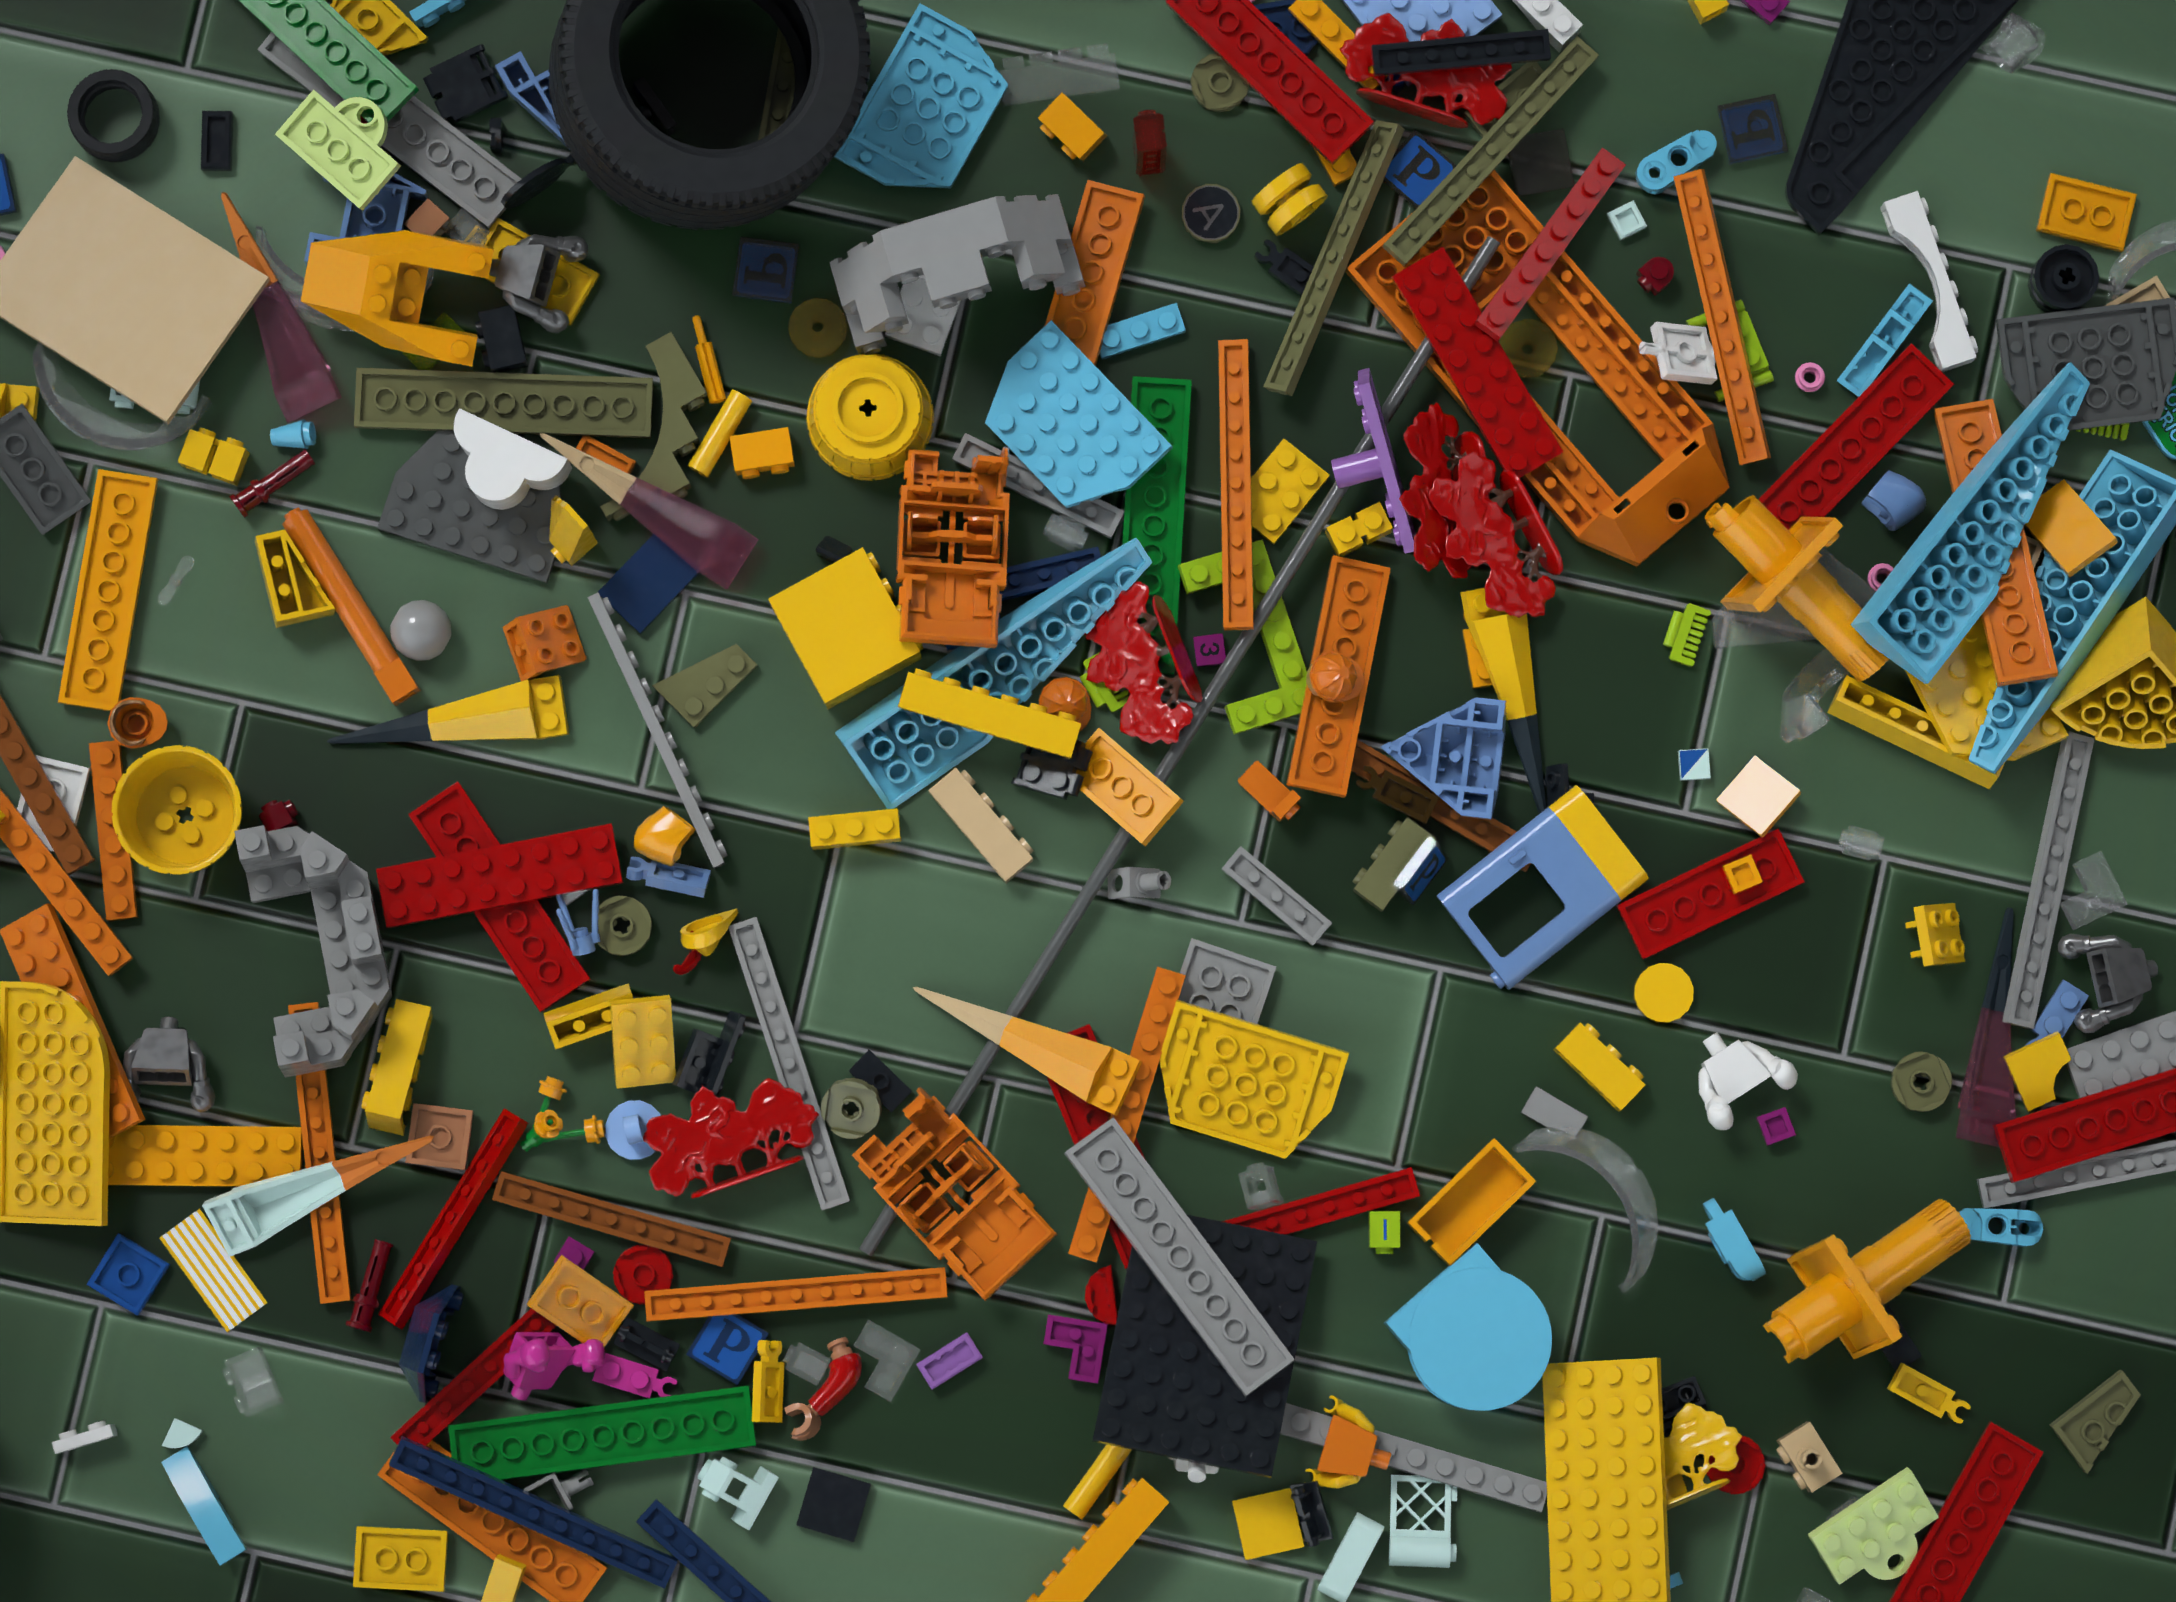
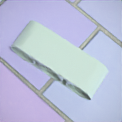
(1350, 1558)

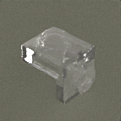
(466, 228)

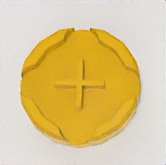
(1663, 992)

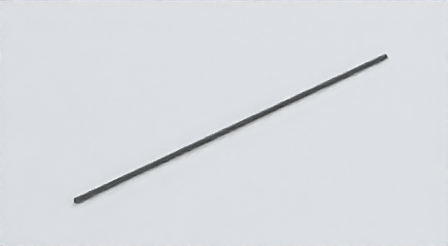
(1185, 737)

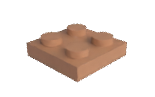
(451, 1136)

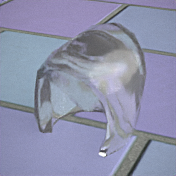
(2015, 43)

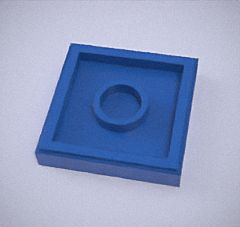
(128, 1274)

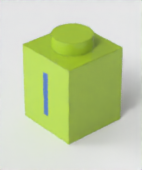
(1384, 1231)

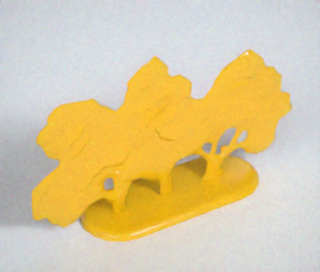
(1693, 1434)

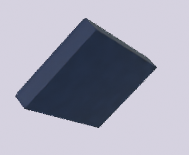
(647, 583)

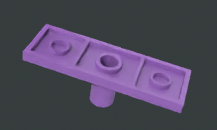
(1376, 462)

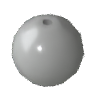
(420, 630)

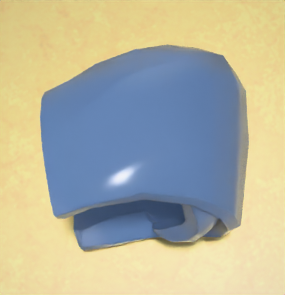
(1895, 500)

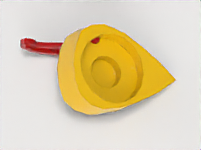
(703, 938)

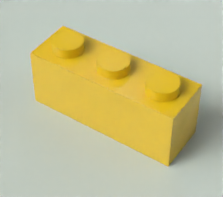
(854, 829)
(584, 1017)
(1600, 1066)

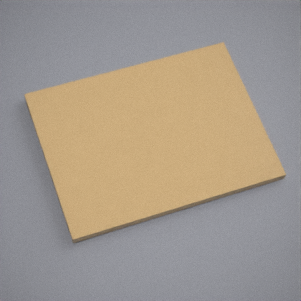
(124, 289)

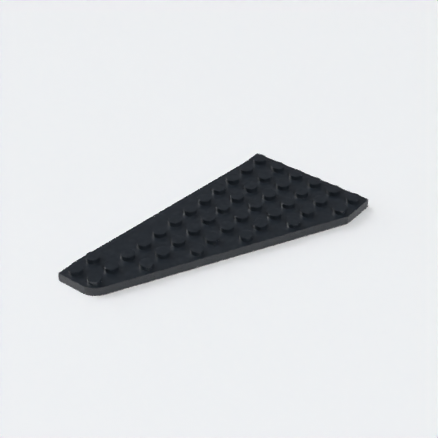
(1875, 87)

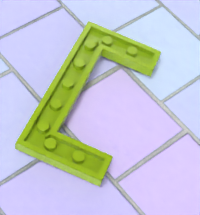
(1277, 638)

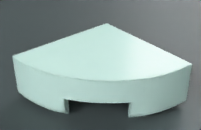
(181, 1434)

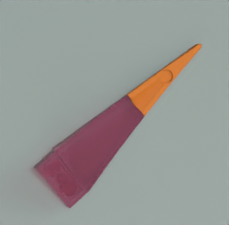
(295, 363)

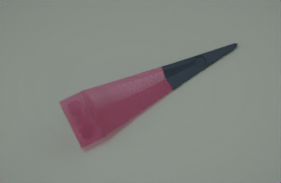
(1988, 1085)

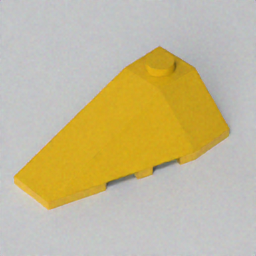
(568, 533)

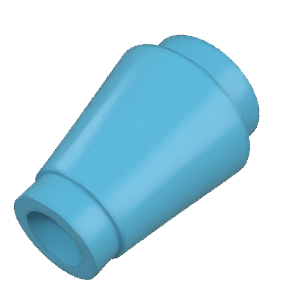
(295, 435)

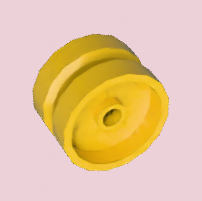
(1289, 199)

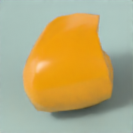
(662, 836)

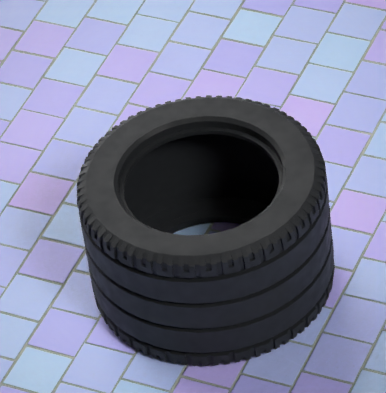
(696, 184)

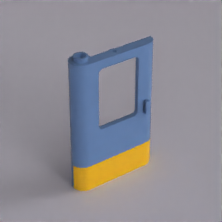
(1578, 860)

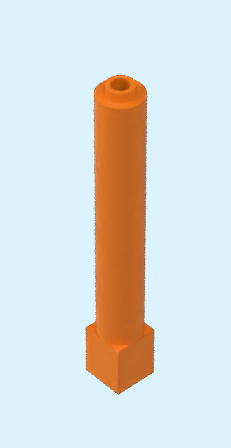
(350, 606)

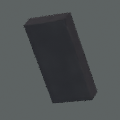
(216, 140)

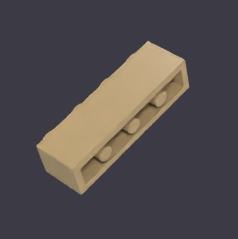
(981, 825)

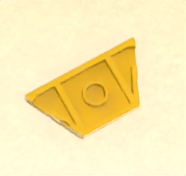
(381, 24)

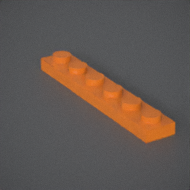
(115, 861)

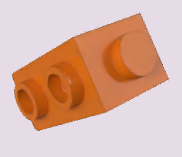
(1270, 792)

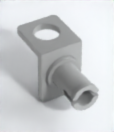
(1138, 882)
(566, 1487)

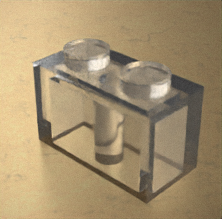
(253, 1382)

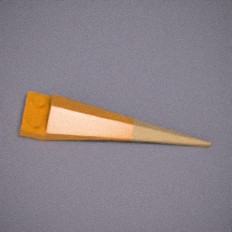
(1080, 1065)

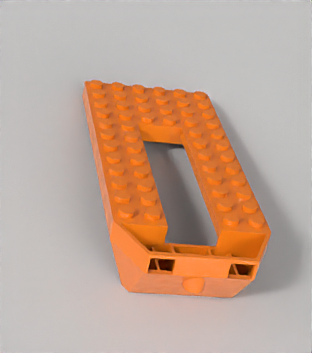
(1606, 352)

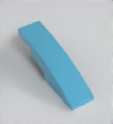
(1885, 340)
(203, 1505)

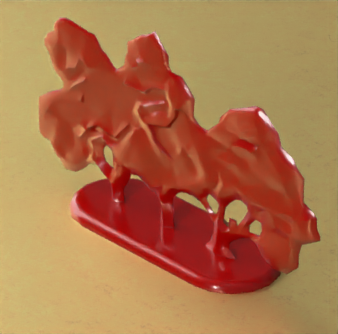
(1475, 84)
(722, 1134)

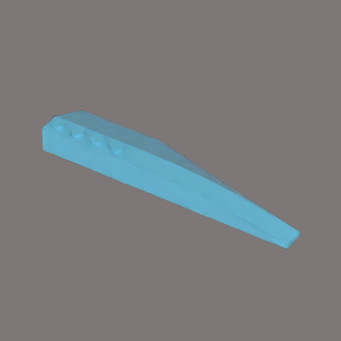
(2140, 513)
(1967, 546)
(908, 750)

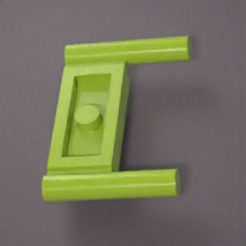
(1757, 359)

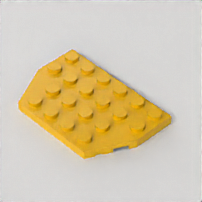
(1961, 693)
(1246, 1080)

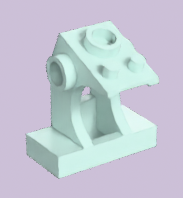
(718, 1474)

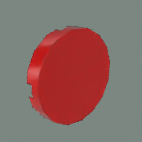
(642, 1270)
(1747, 1471)

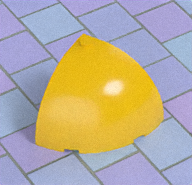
(2126, 683)

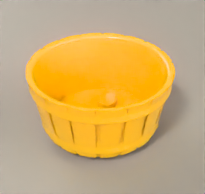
(874, 444)
(153, 794)

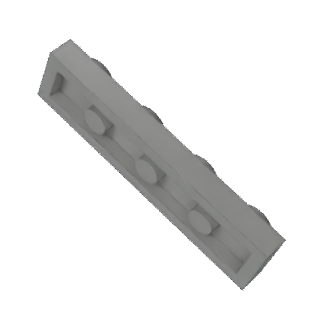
(1276, 896)

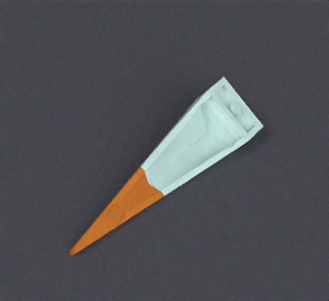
(265, 1207)

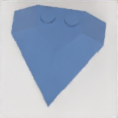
(1458, 755)

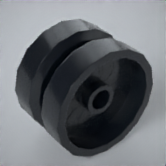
(2046, 279)

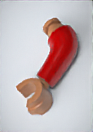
(842, 1378)

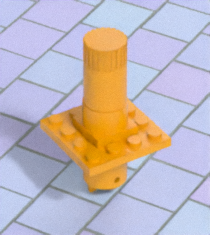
(1787, 570)
(1848, 1294)

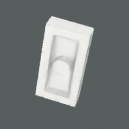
(71, 1440)

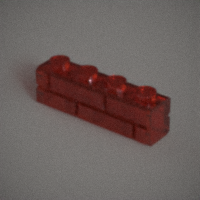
(1149, 143)

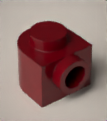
(1655, 275)
(278, 815)

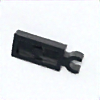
(1286, 267)

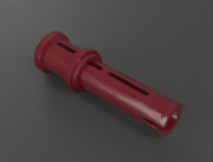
(260, 490)
(367, 1300)

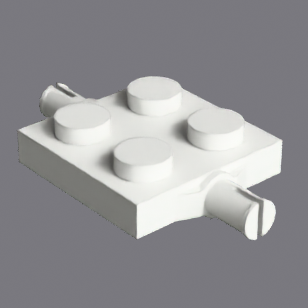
(1682, 353)

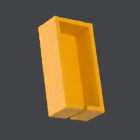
(1471, 1201)

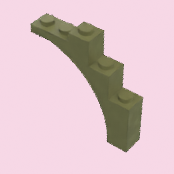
(679, 392)

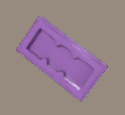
(949, 1360)

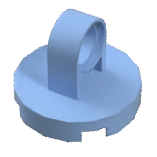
(627, 1127)

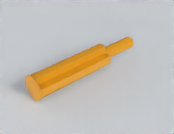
(708, 364)

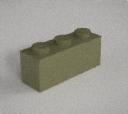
(1377, 882)

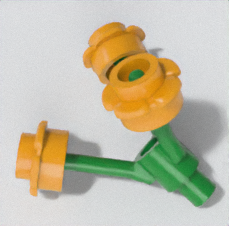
(548, 1124)

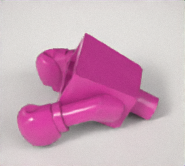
(541, 1356)

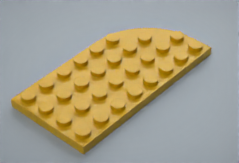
(52, 1108)

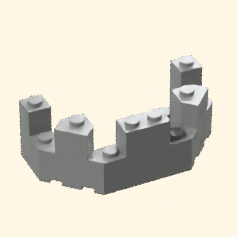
(950, 255)
(297, 863)

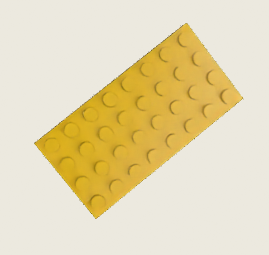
(1606, 1481)

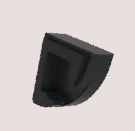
(496, 128)

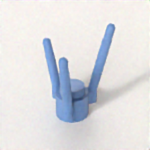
(579, 939)

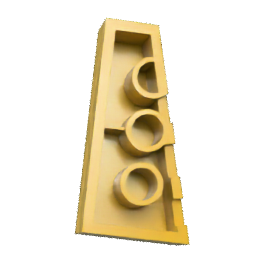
(397, 1066)

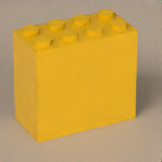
(845, 627)

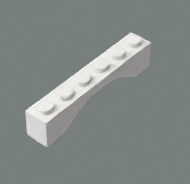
(1552, 16)
(1909, 225)

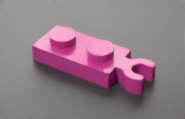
(631, 1377)

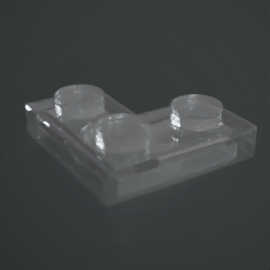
(2100, 895)
(894, 1358)

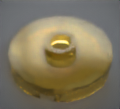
(1539, 338)
(818, 343)

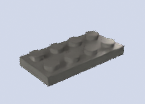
(37, 472)

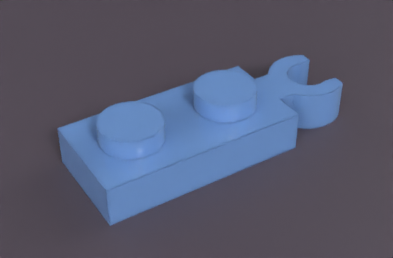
(678, 878)
(2059, 1011)

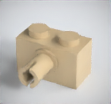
(1808, 1457)

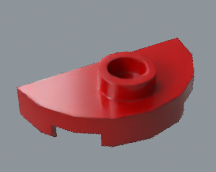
(1101, 1296)

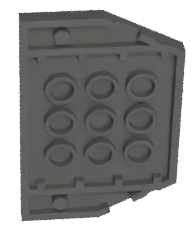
(2118, 348)
(438, 509)

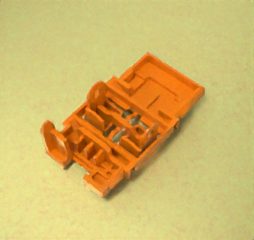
(949, 599)
(992, 1232)

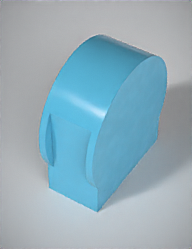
(1475, 1334)

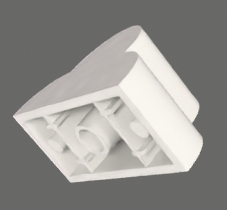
(504, 464)

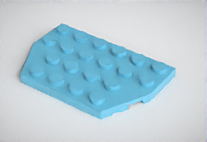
(925, 106)
(1071, 422)

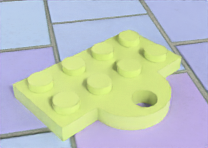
(341, 145)
(1875, 1530)

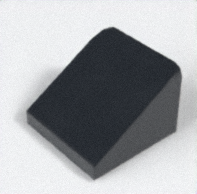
(832, 549)

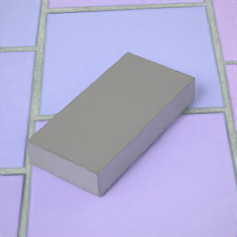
(1551, 1111)

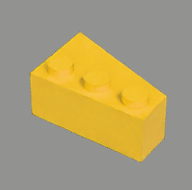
(290, 585)

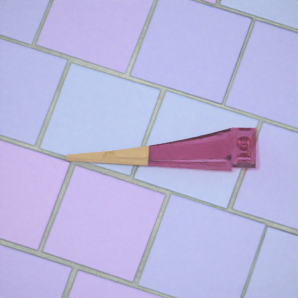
(698, 536)

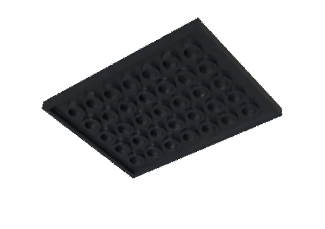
(1166, 1385)

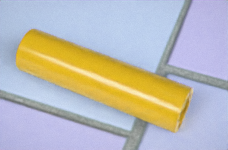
(719, 432)
(1096, 1480)

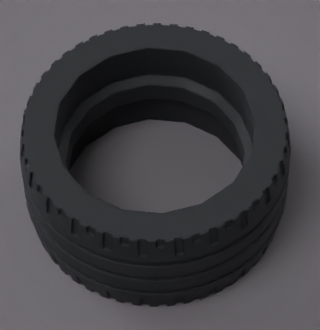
(97, 84)

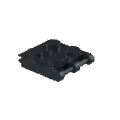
(464, 85)
(1053, 773)

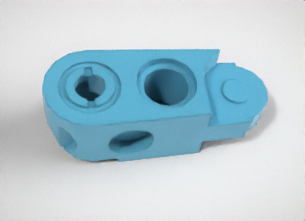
(1694, 147)
(1978, 1219)
(1732, 1243)

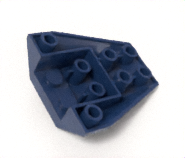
(422, 1340)

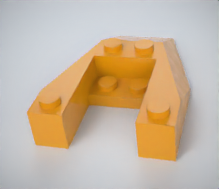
(380, 284)

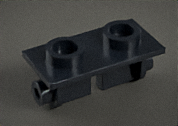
(646, 1344)
(1311, 1512)

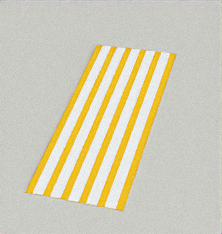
(211, 1270)

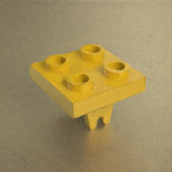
(1938, 934)

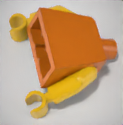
(1348, 1448)

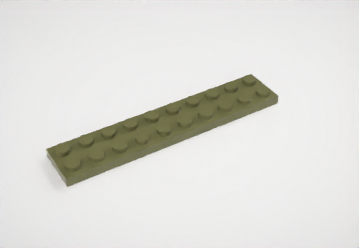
(509, 400)

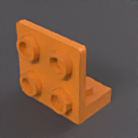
(544, 642)

